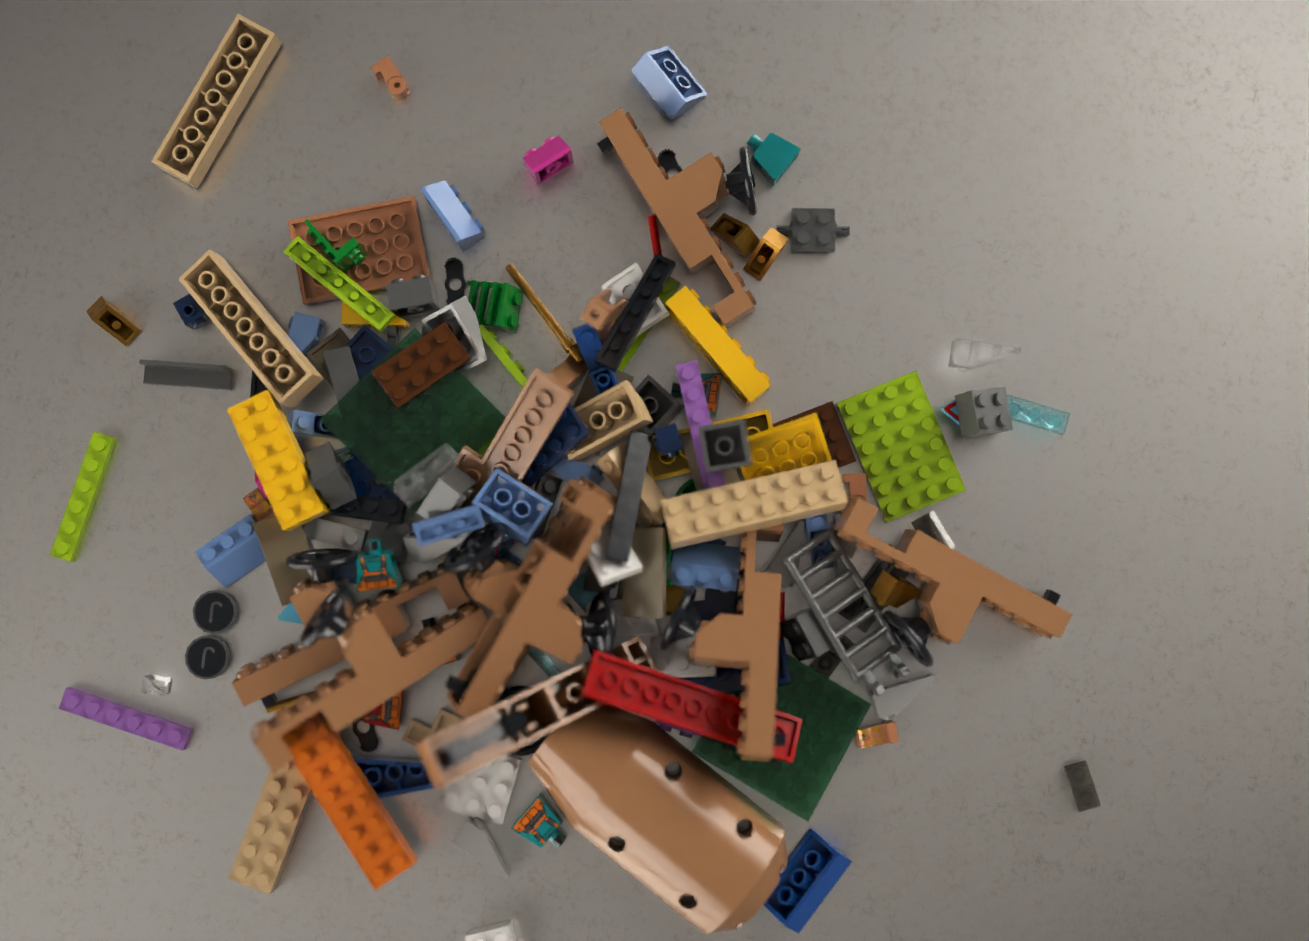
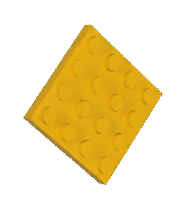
(787, 448)

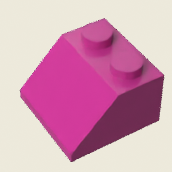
(548, 159)

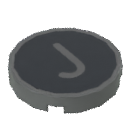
(215, 611)
(207, 657)

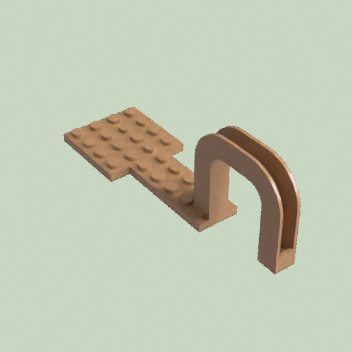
(537, 408)

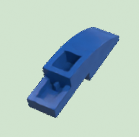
(590, 346)

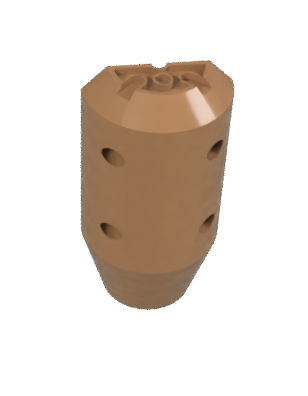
(674, 825)

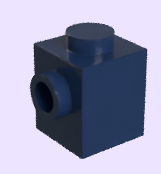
(191, 312)
(667, 441)

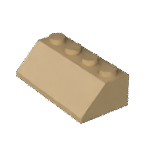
(610, 418)
(651, 496)

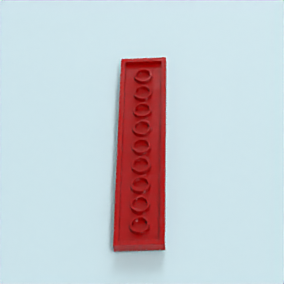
(677, 702)

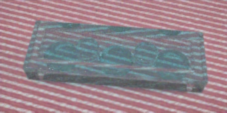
(1038, 415)

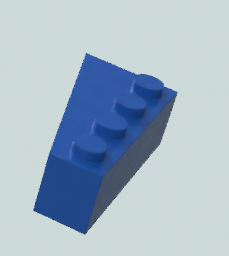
(394, 775)

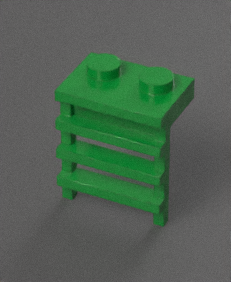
(346, 257)
(502, 307)

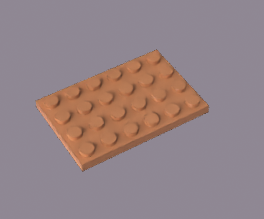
(385, 230)

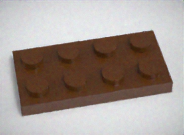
(421, 365)

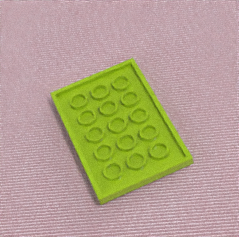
(900, 446)

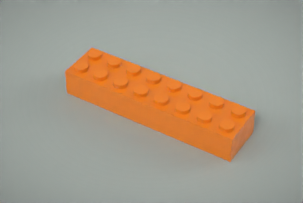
(349, 800)

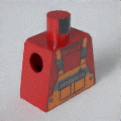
(386, 714)

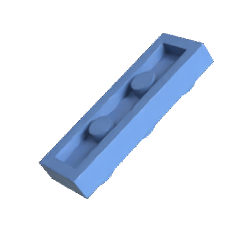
(448, 525)

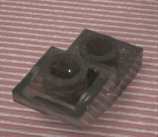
(827, 662)
(1082, 786)

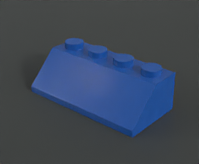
(806, 881)

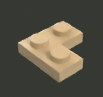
(418, 732)

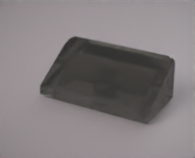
(932, 527)

